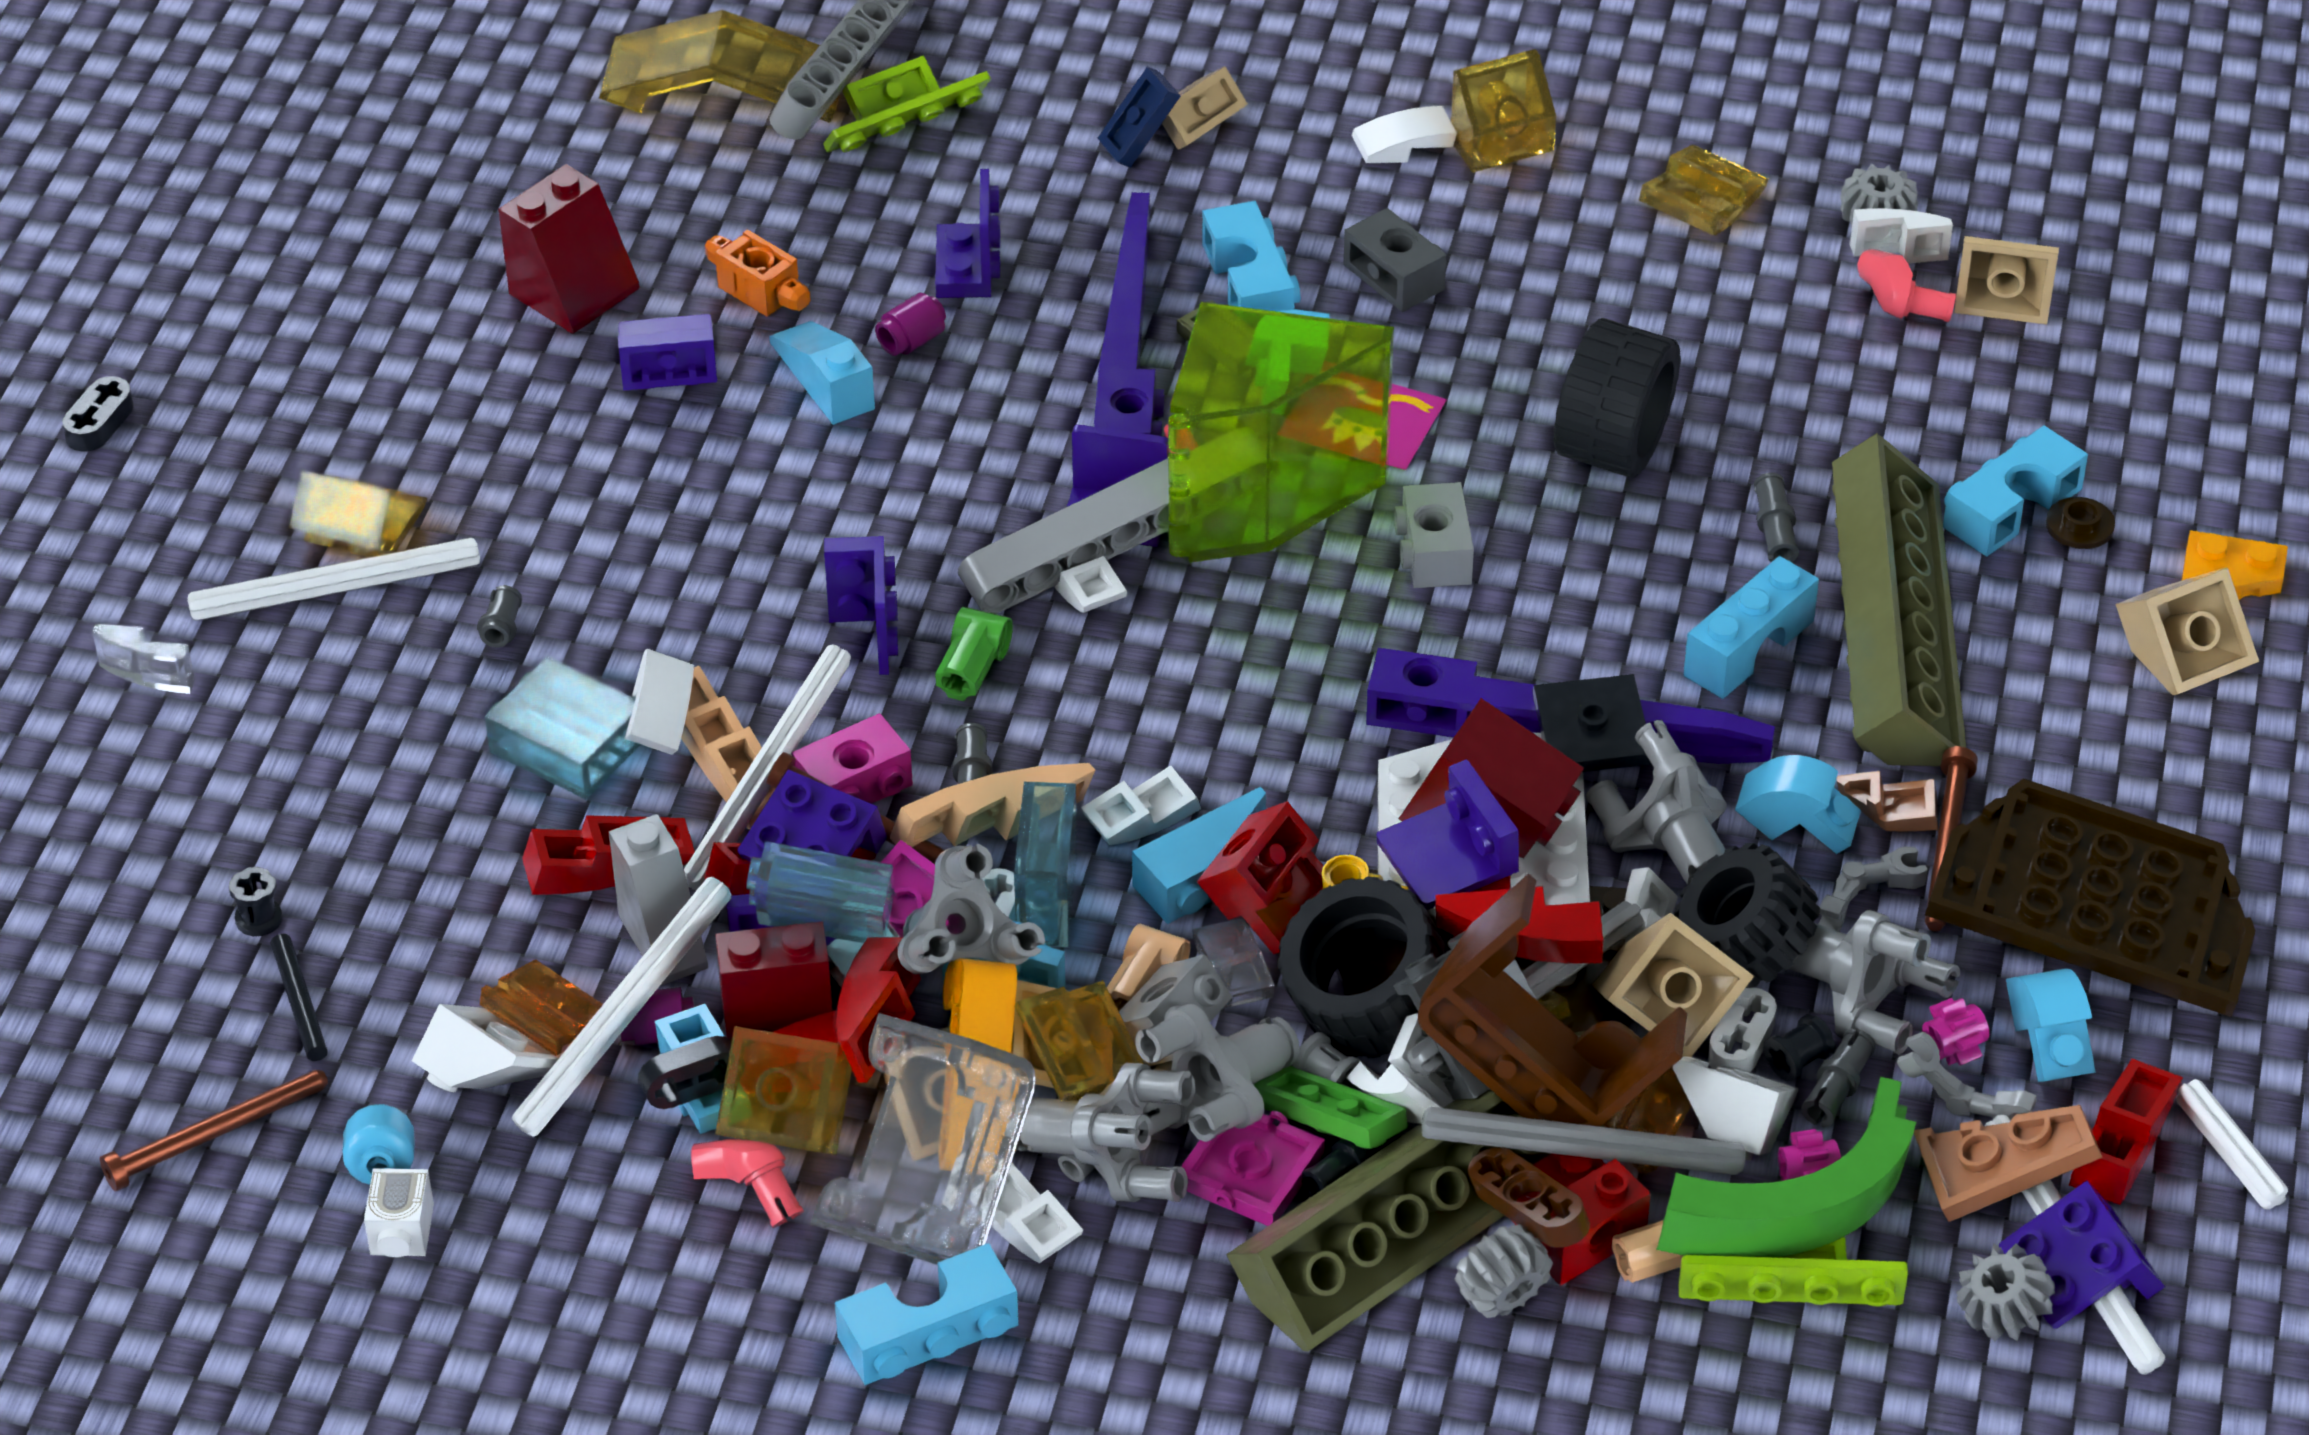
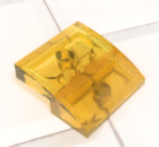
(1703, 189)
(1078, 1038)

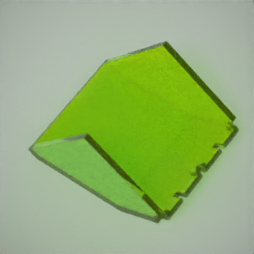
(1276, 427)

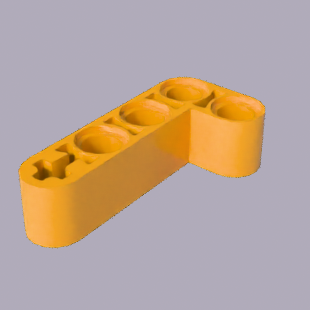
(981, 1000)

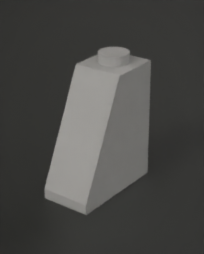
(651, 888)

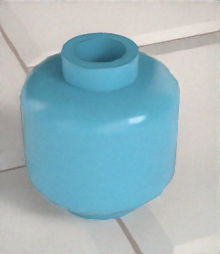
(377, 1139)

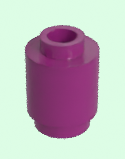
(911, 324)
(660, 1005)

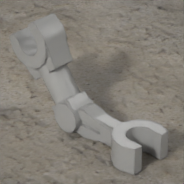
(1895, 869)
(1959, 1097)

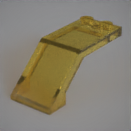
(703, 50)

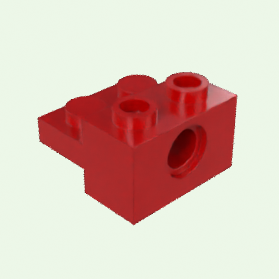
(1266, 872)
(1612, 1203)

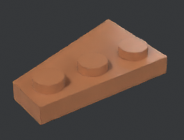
(1997, 1161)

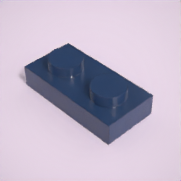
(1138, 117)

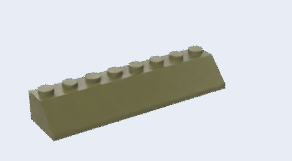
(1896, 607)
(1369, 1232)

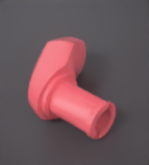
(1897, 292)
(752, 1164)

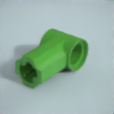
(975, 644)

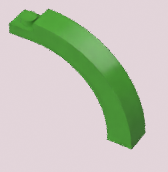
(1795, 1212)

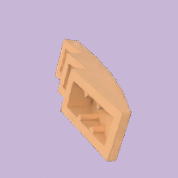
(719, 740)
(981, 804)

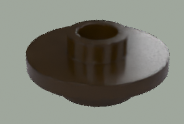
(2080, 522)

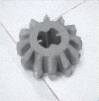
(1878, 190)
(1503, 1271)
(2005, 1292)

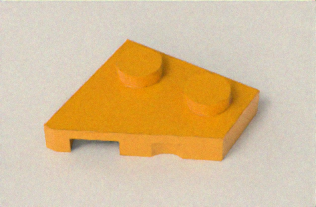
(2254, 565)

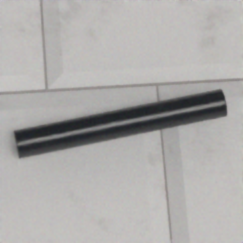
(299, 997)

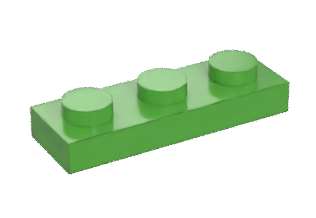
(1332, 1107)

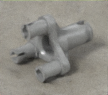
(1673, 812)
(975, 924)
(1867, 967)
(1221, 1069)
(1107, 1128)

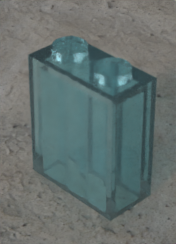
(562, 727)
(1046, 859)
(815, 886)

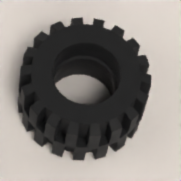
(1751, 909)

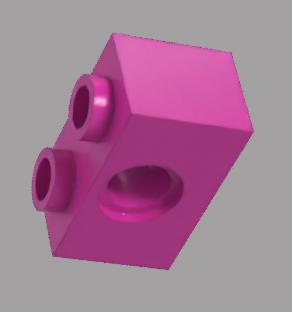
(860, 760)

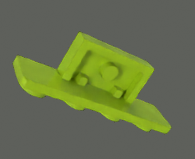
(897, 96)
(1810, 1276)

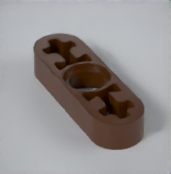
(1570, 1218)

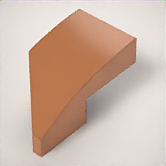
(1895, 805)

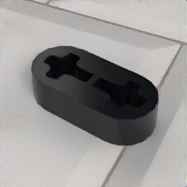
(91, 411)
(688, 1072)

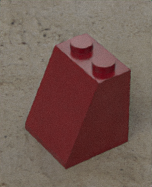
(565, 250)
(1516, 766)
(773, 976)

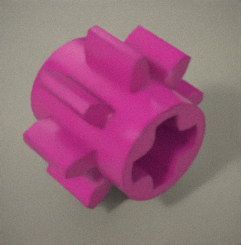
(1957, 1030)
(1806, 1154)

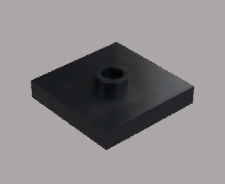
(1593, 721)

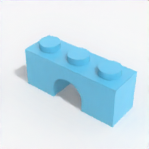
(1244, 246)
(1990, 503)
(1771, 605)
(890, 1336)

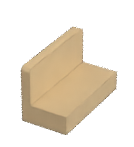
(1203, 107)

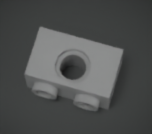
(1436, 535)
(1172, 987)

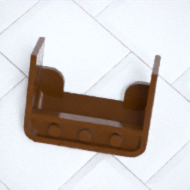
(1525, 1048)

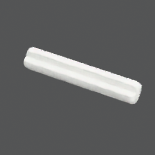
(2232, 1144)

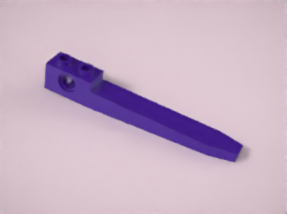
(1124, 392)
(1440, 692)

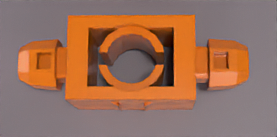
(757, 273)

